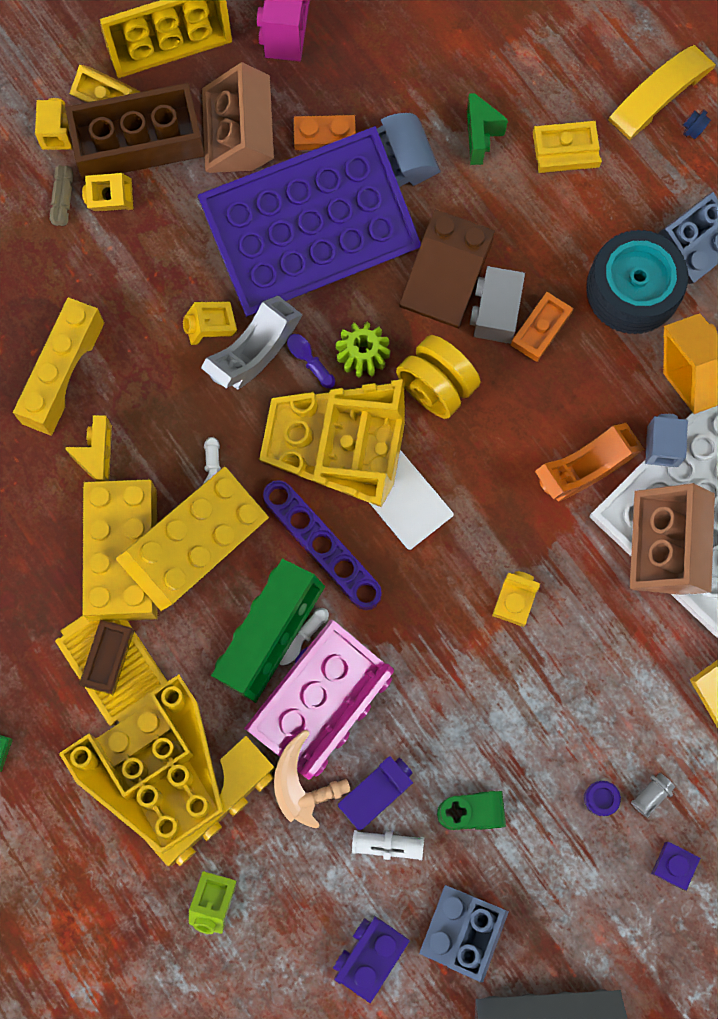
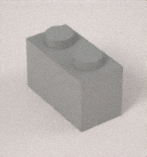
(499, 304)

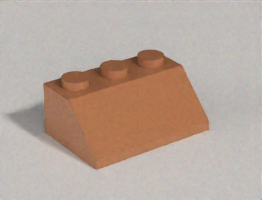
(237, 121)
(673, 540)

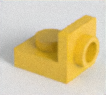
(209, 320)
(516, 598)

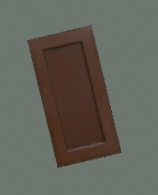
(106, 657)

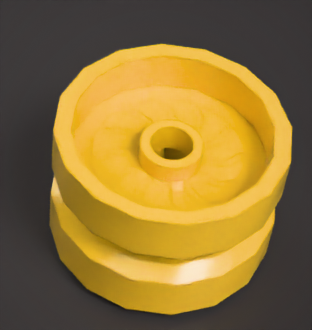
(438, 376)

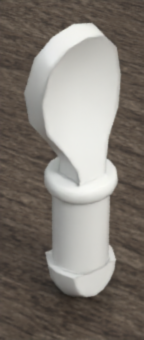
(212, 457)
(307, 630)

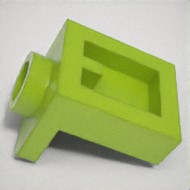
(211, 903)

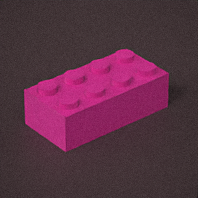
(283, 28)

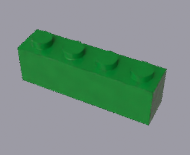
(268, 630)

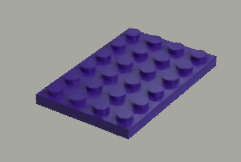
(310, 220)

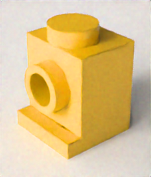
(52, 125)
(96, 187)

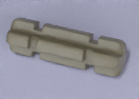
(61, 195)

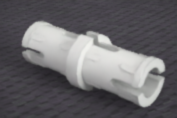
(387, 845)

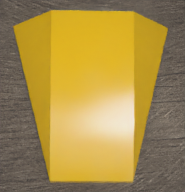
(339, 438)

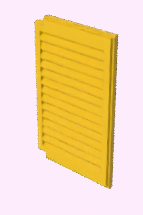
(137, 679)

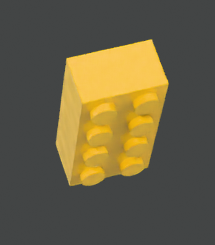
(112, 521)
(192, 539)

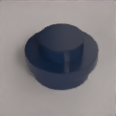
(696, 123)

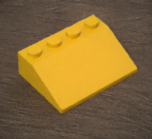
(164, 33)

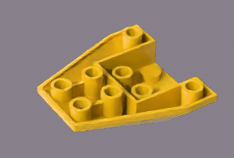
(152, 768)

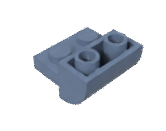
(407, 148)
(696, 236)
(464, 933)

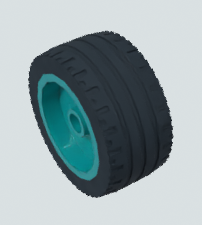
(637, 281)

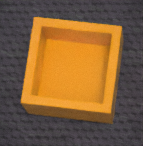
(692, 361)

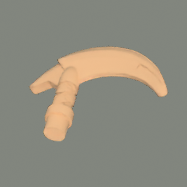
(289, 793)

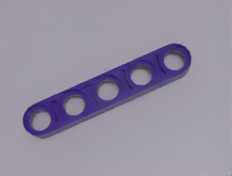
(327, 560)

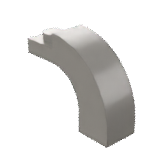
(256, 346)

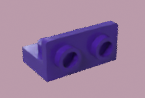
(371, 958)

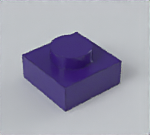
(675, 866)

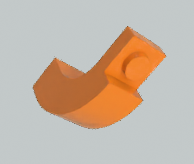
(590, 464)

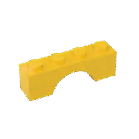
(45, 390)
(243, 772)

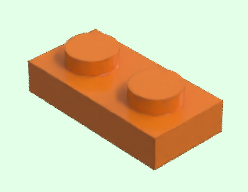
(318, 131)
(541, 326)

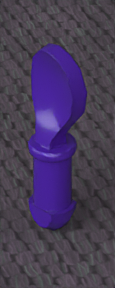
(302, 350)

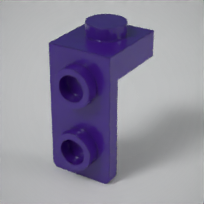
(376, 792)

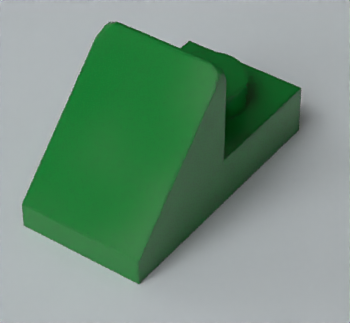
(482, 123)

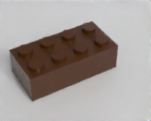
(135, 131)

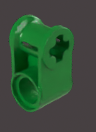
(479, 811)

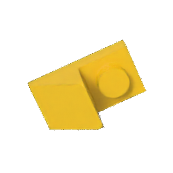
(95, 459)

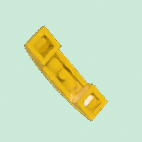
(660, 89)

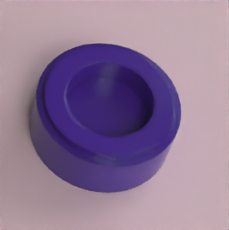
(602, 798)

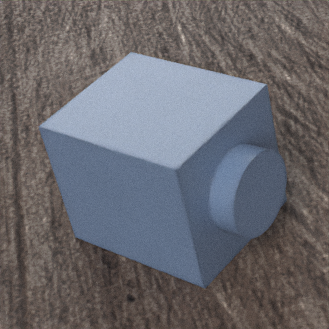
(666, 441)

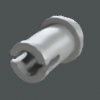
(653, 794)

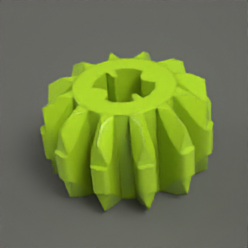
(375, 351)

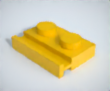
(567, 146)

